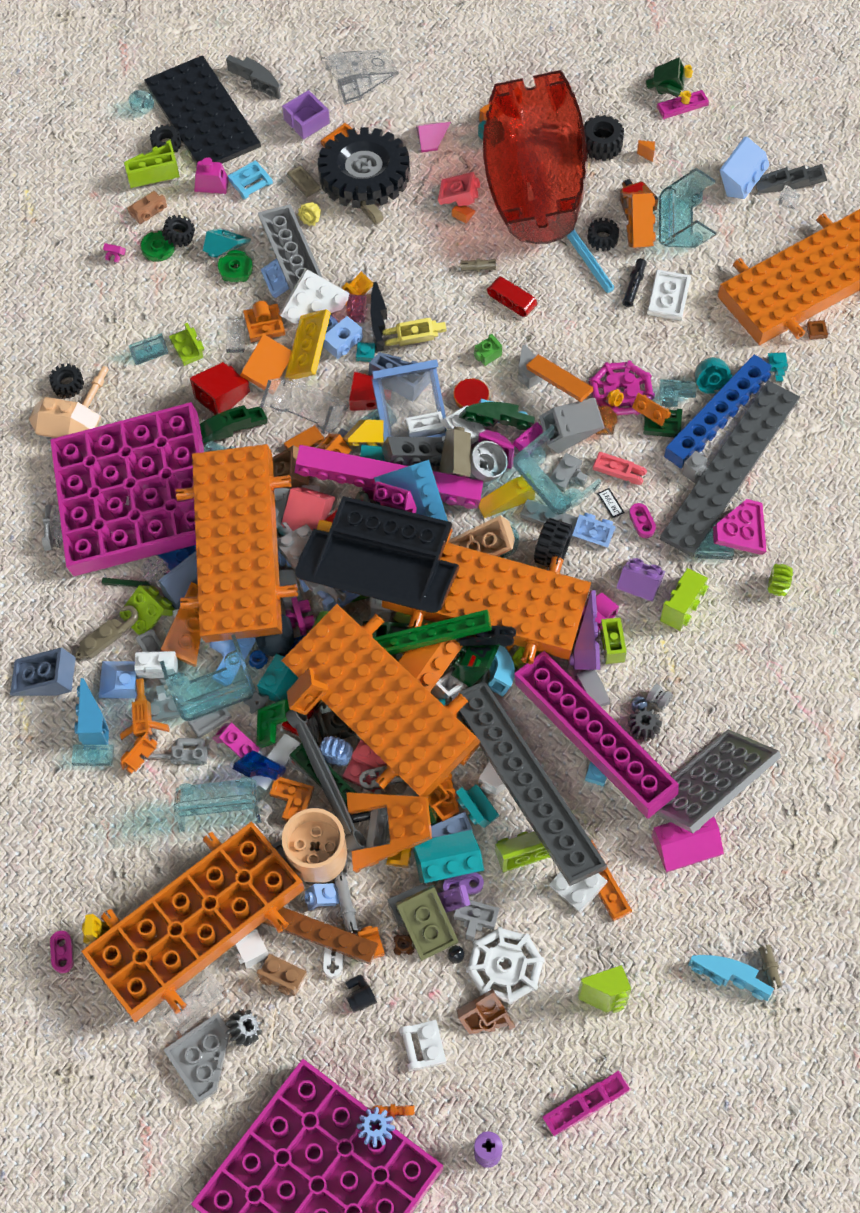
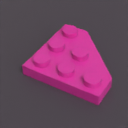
(743, 528)

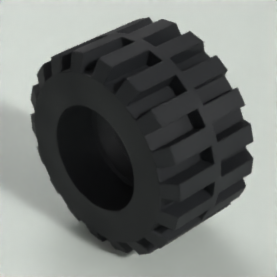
(612, 135)
(552, 541)

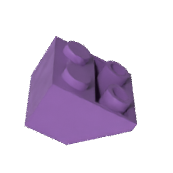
(640, 579)

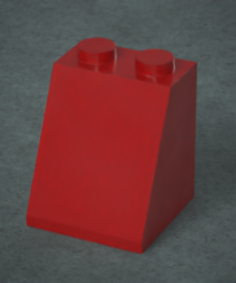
(219, 388)

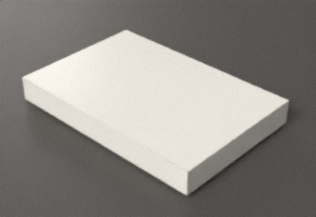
(668, 295)

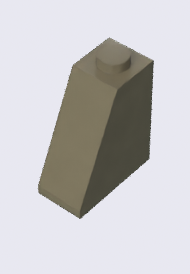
(456, 453)

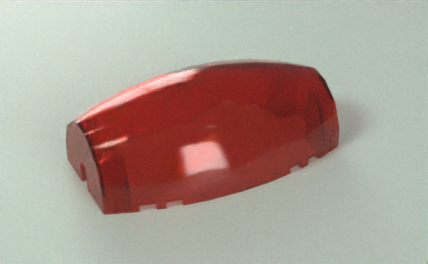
(536, 157)

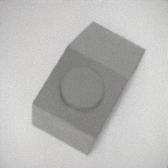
(524, 375)

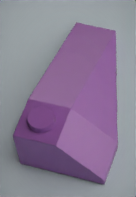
(586, 648)

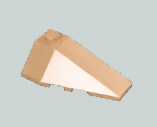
(491, 537)

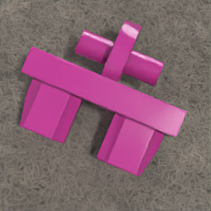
(299, 608)

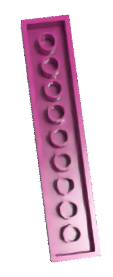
(597, 735)

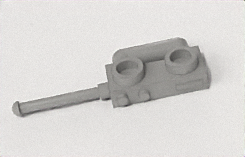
(181, 756)

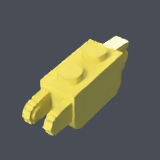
(414, 332)

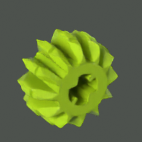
(780, 579)

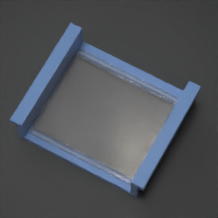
(406, 393)

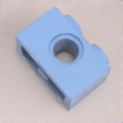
(344, 329)

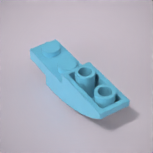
(724, 969)

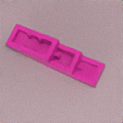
(586, 1103)

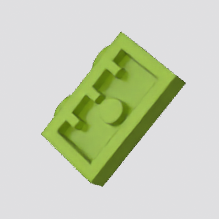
(187, 346)

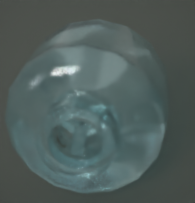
(141, 101)

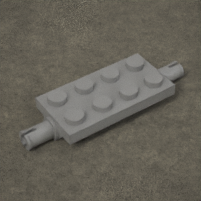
(291, 547)

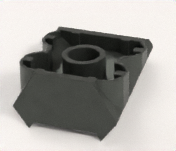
(330, 724)

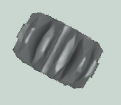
(644, 730)
(243, 1027)

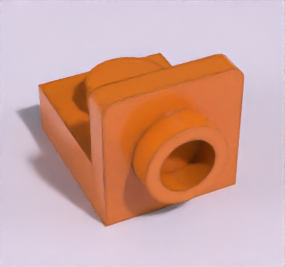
(373, 934)

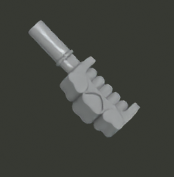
(47, 541)

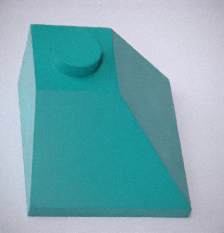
(221, 241)

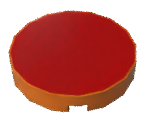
(470, 392)

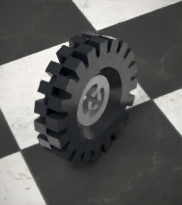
(364, 167)

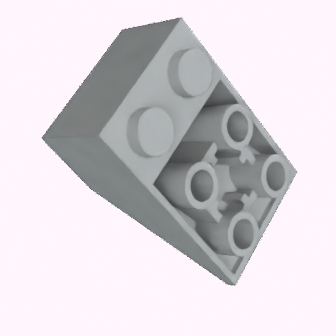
(572, 423)

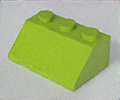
(520, 851)
(606, 990)

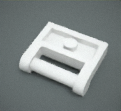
(429, 1042)

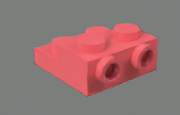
(459, 189)
(363, 759)

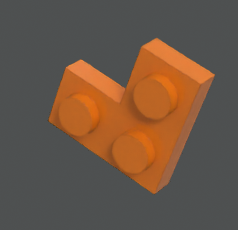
(295, 793)

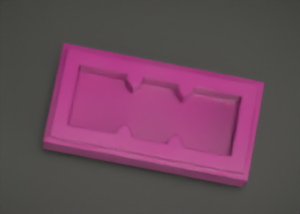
(528, 436)

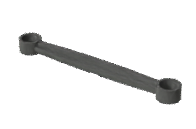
(353, 837)

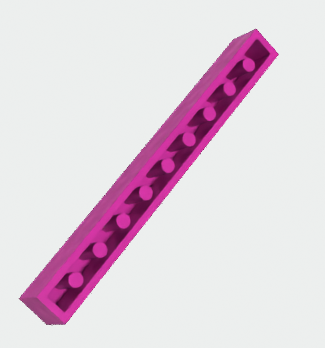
(361, 473)

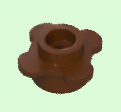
(399, 949)

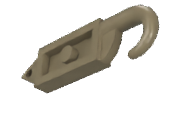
(105, 635)

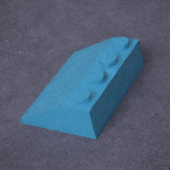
(421, 484)

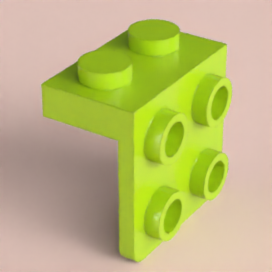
(149, 606)

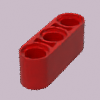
(512, 296)

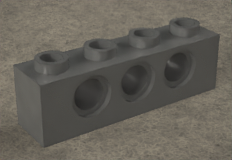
(413, 450)

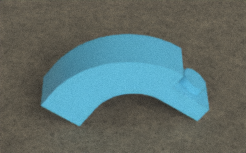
(501, 672)

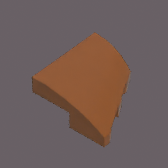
(484, 1014)

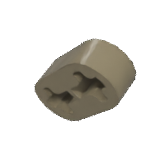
(372, 212)

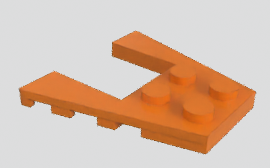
(407, 822)

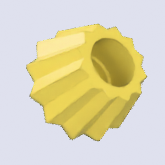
(309, 213)

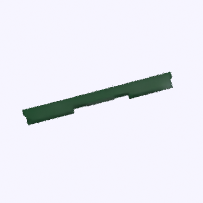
(121, 582)

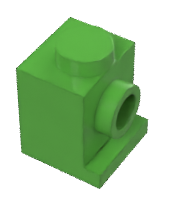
(488, 350)

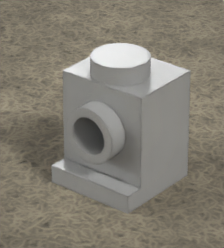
(694, 467)

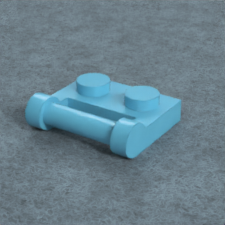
(246, 176)

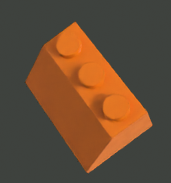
(430, 662)

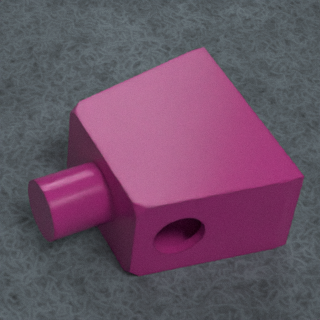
(210, 177)

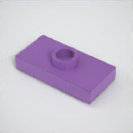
(454, 898)

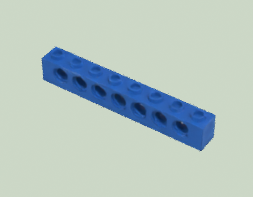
(721, 402)

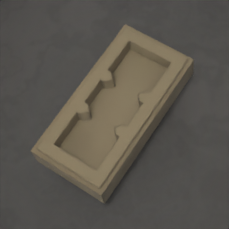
(303, 181)

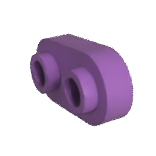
(465, 880)

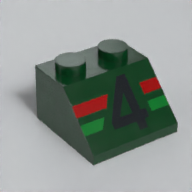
(473, 663)

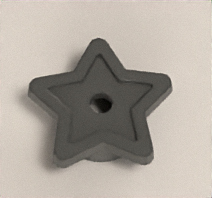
(256, 697)

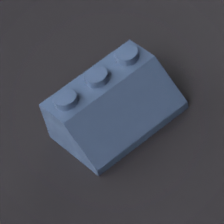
(177, 581)

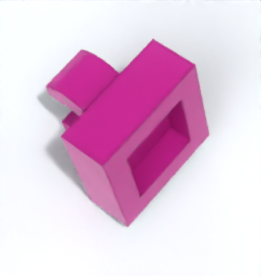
(113, 250)

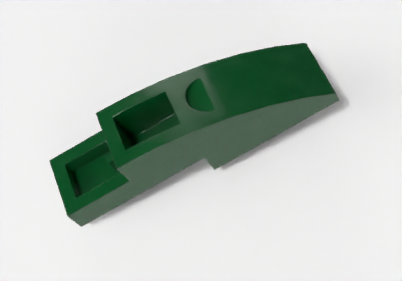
(492, 412)
(231, 420)

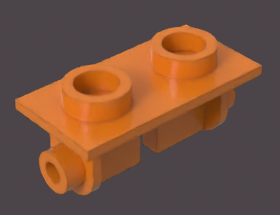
(651, 409)
(141, 746)

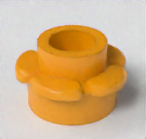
(615, 397)

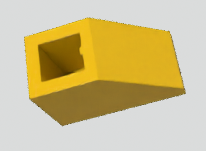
(365, 431)

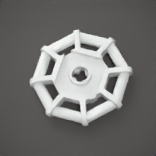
(515, 958)

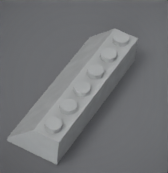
(288, 243)

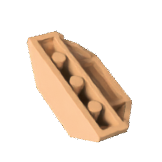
(61, 417)

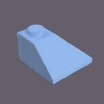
(118, 679)

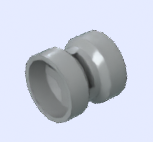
(659, 696)

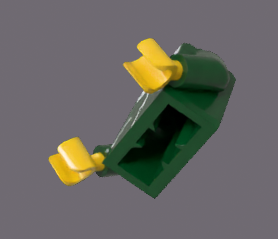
(670, 79)

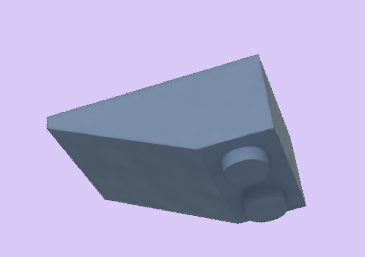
(43, 674)

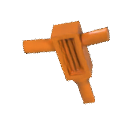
(142, 715)

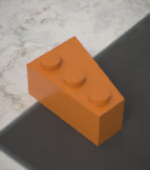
(640, 219)

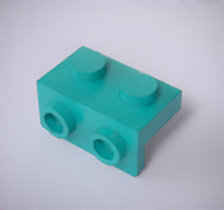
(478, 805)

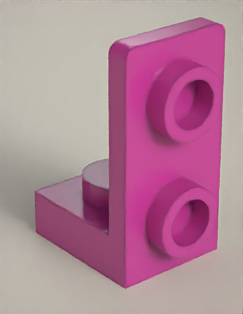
(235, 740)

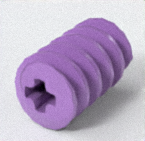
(491, 1140)

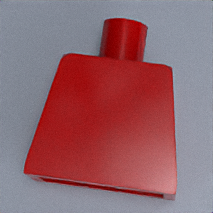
(362, 393)

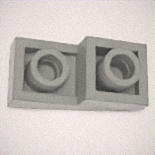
(593, 686)

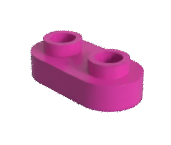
(642, 522)
(61, 953)

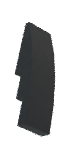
(378, 315)

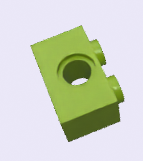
(613, 640)

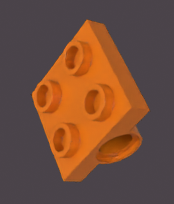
(263, 320)

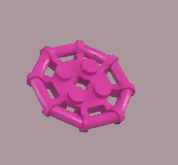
(623, 379)

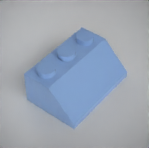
(743, 169)

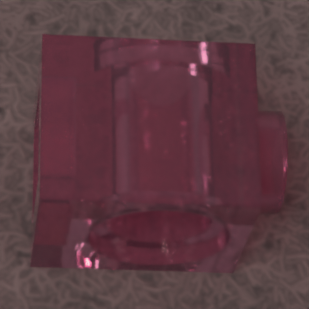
(357, 308)

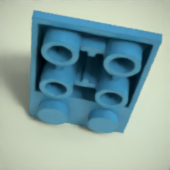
(91, 723)

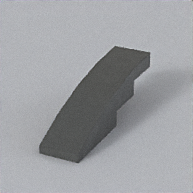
(794, 178)

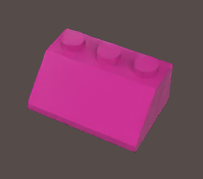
(682, 848)

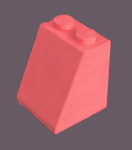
(306, 507)

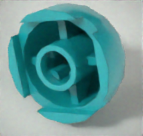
(712, 375)

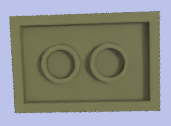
(427, 923)

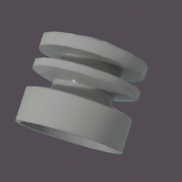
(487, 462)

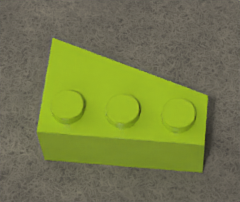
(152, 167)
(684, 599)

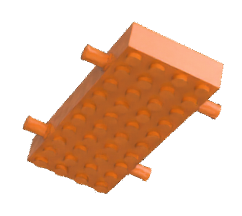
(796, 280)
(236, 543)
(533, 600)
(383, 702)
(193, 921)

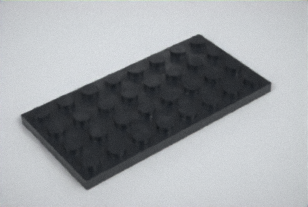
(202, 112)

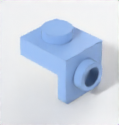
(321, 895)

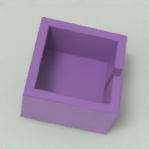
(306, 114)

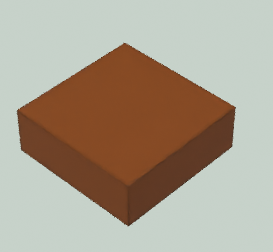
(817, 329)

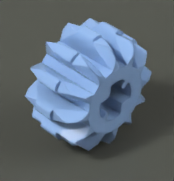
(336, 750)
(377, 1134)

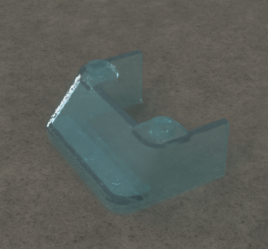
(676, 211)
(527, 465)
(212, 690)
(216, 798)

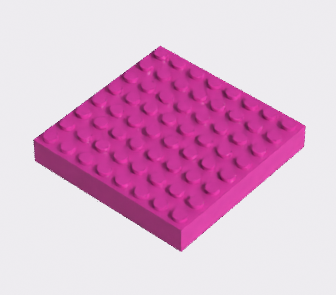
(124, 459)
(310, 1160)

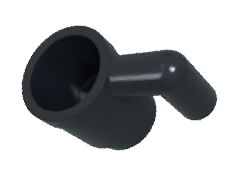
(362, 997)

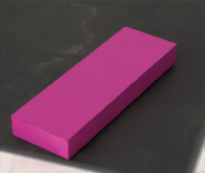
(675, 106)

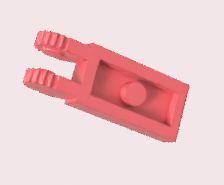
(619, 468)

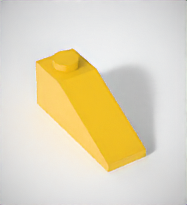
(506, 497)

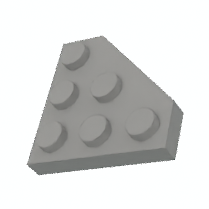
(201, 1056)

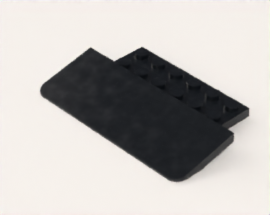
(381, 555)

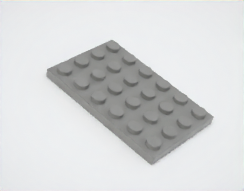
(716, 778)

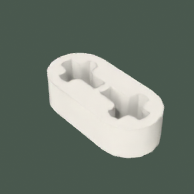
(328, 958)

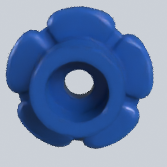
(258, 655)

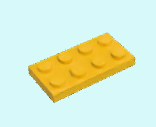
(308, 344)

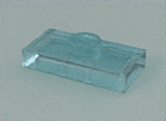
(92, 755)

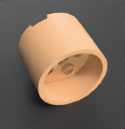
(316, 830)

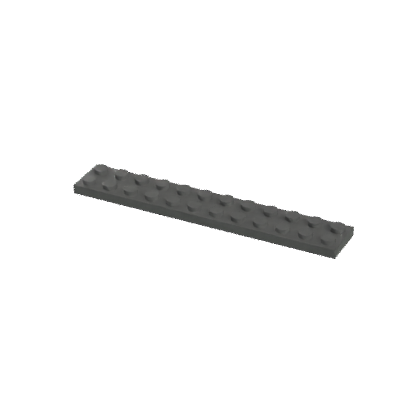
(729, 468)
(530, 785)

